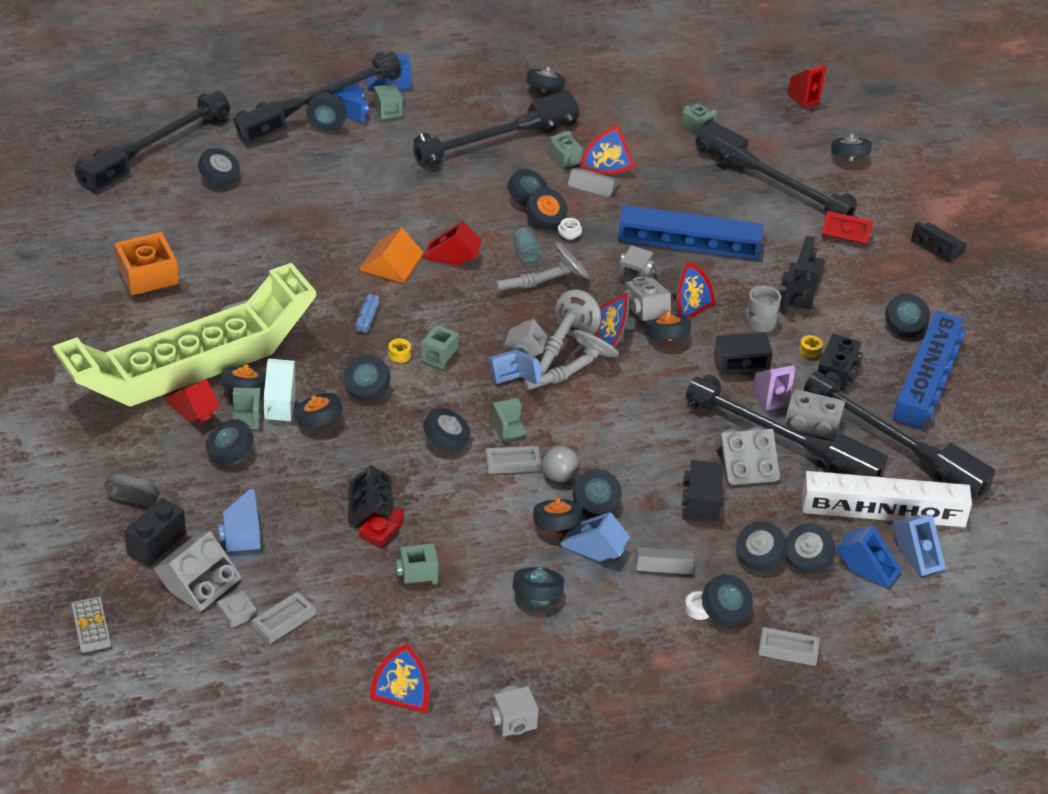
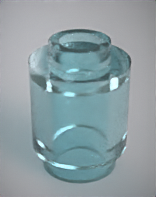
(527, 244)

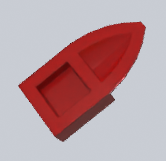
(381, 530)

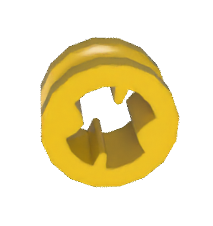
(811, 347)
(402, 355)

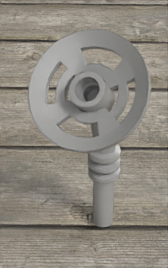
(566, 265)
(571, 318)
(593, 347)

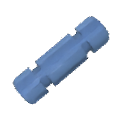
(367, 313)

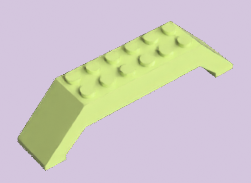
(196, 348)

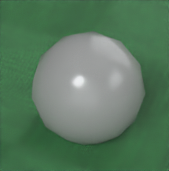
(561, 464)

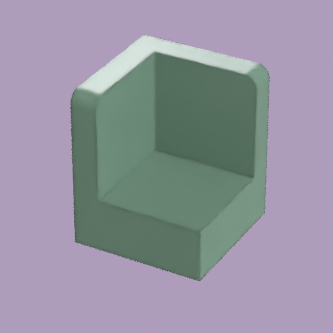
(388, 101)
(247, 406)
(507, 420)

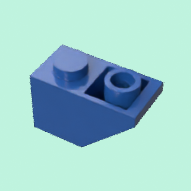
(355, 102)

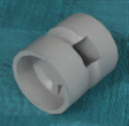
(763, 308)

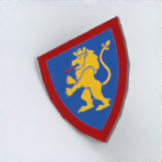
(608, 153)
(693, 291)
(614, 320)
(402, 680)

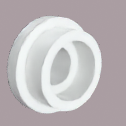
(570, 228)

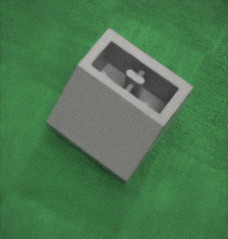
(198, 571)

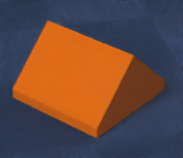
(393, 257)

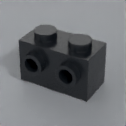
(743, 353)
(841, 357)
(704, 490)
(155, 532)

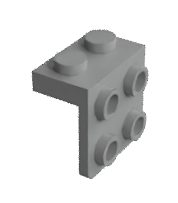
(749, 456)

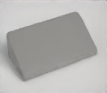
(593, 182)
(664, 560)

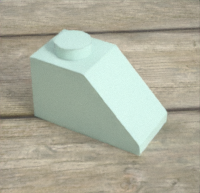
(280, 390)

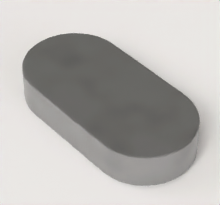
(131, 490)

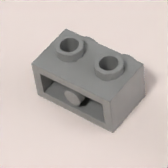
(648, 298)
(814, 414)

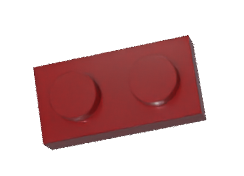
(847, 227)

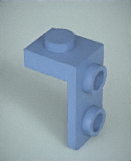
(515, 365)

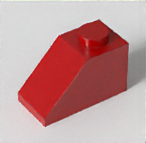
(807, 86)
(454, 245)
(194, 401)

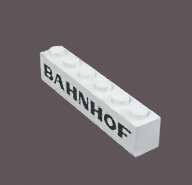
(885, 498)

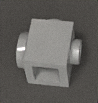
(636, 263)
(527, 338)
(514, 710)

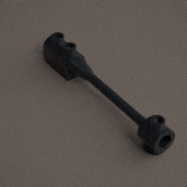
(542, 114)
(271, 117)
(732, 148)
(114, 162)
(840, 456)
(946, 465)

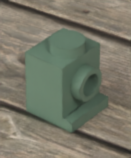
(697, 117)
(565, 150)
(439, 346)
(418, 564)

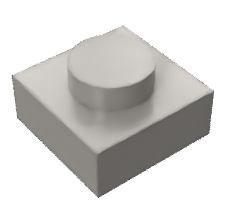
(236, 609)

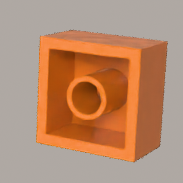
(146, 263)

